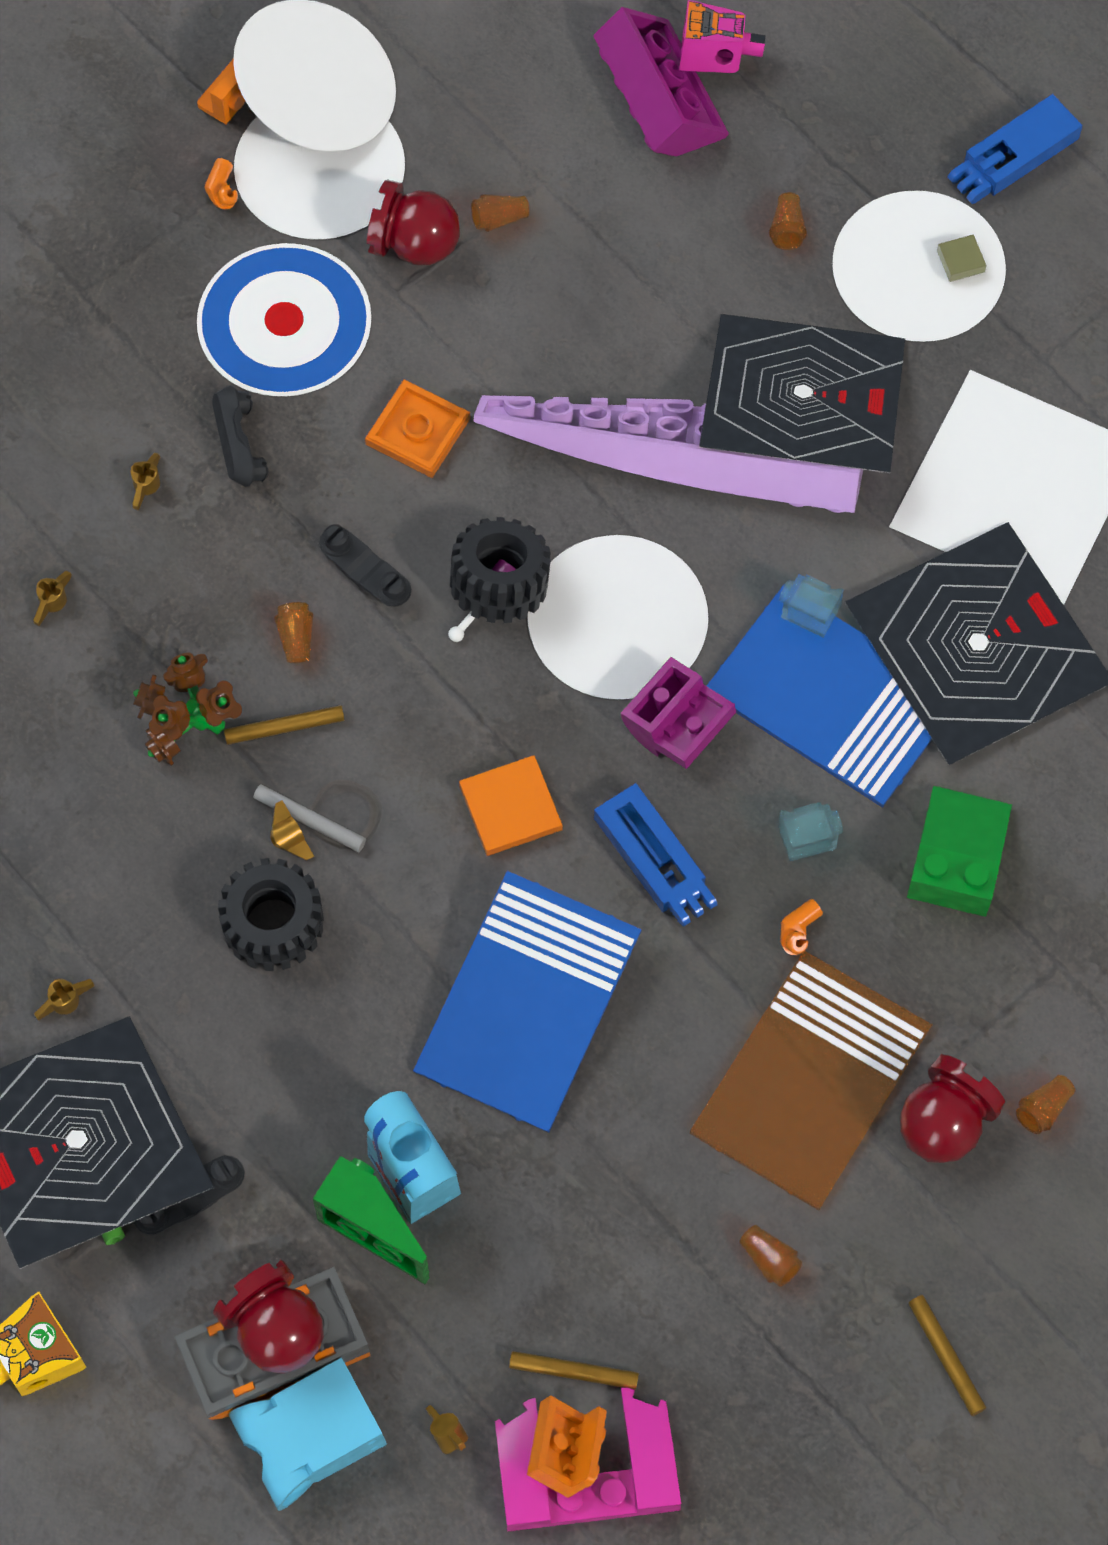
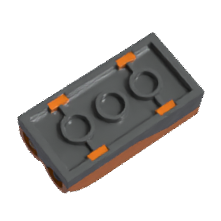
(230, 1380)

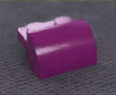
(677, 713)

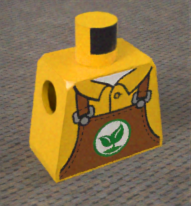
(35, 1348)

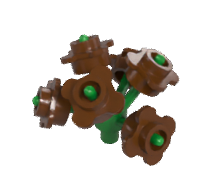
(174, 719)

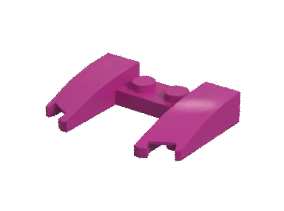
(643, 1490)

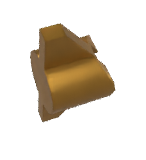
(145, 479)
(51, 595)
(287, 833)
(63, 997)
(447, 1431)

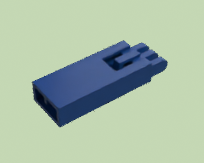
(1030, 137)
(647, 846)

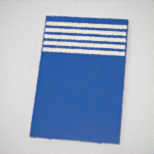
(825, 700)
(527, 1001)

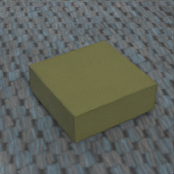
(961, 258)

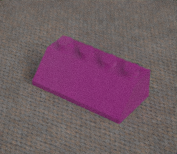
(661, 98)

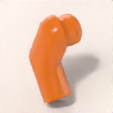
(217, 186)
(794, 927)

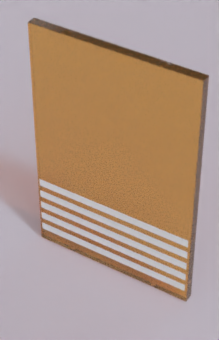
(811, 1080)

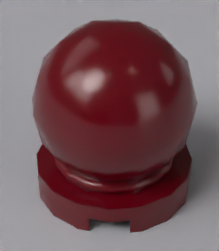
(415, 225)
(946, 1115)
(275, 1323)

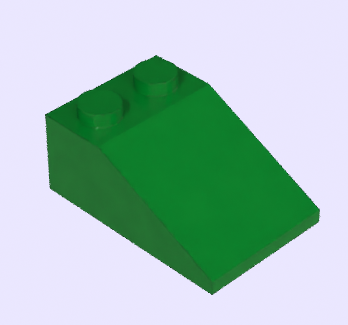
(960, 851)
(362, 1211)

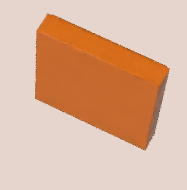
(417, 428)
(510, 805)

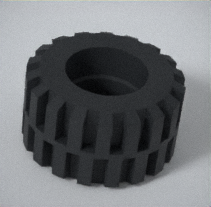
(493, 592)
(265, 884)

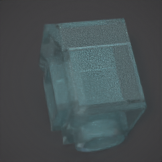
(810, 603)
(809, 830)

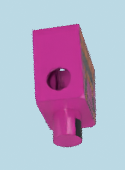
(716, 39)

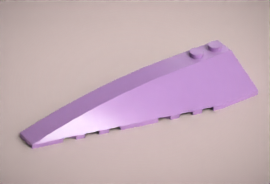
(663, 443)

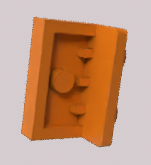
(223, 96)
(566, 1446)

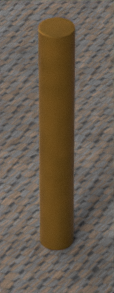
(284, 724)
(947, 1355)
(573, 1370)

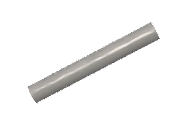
(312, 819)

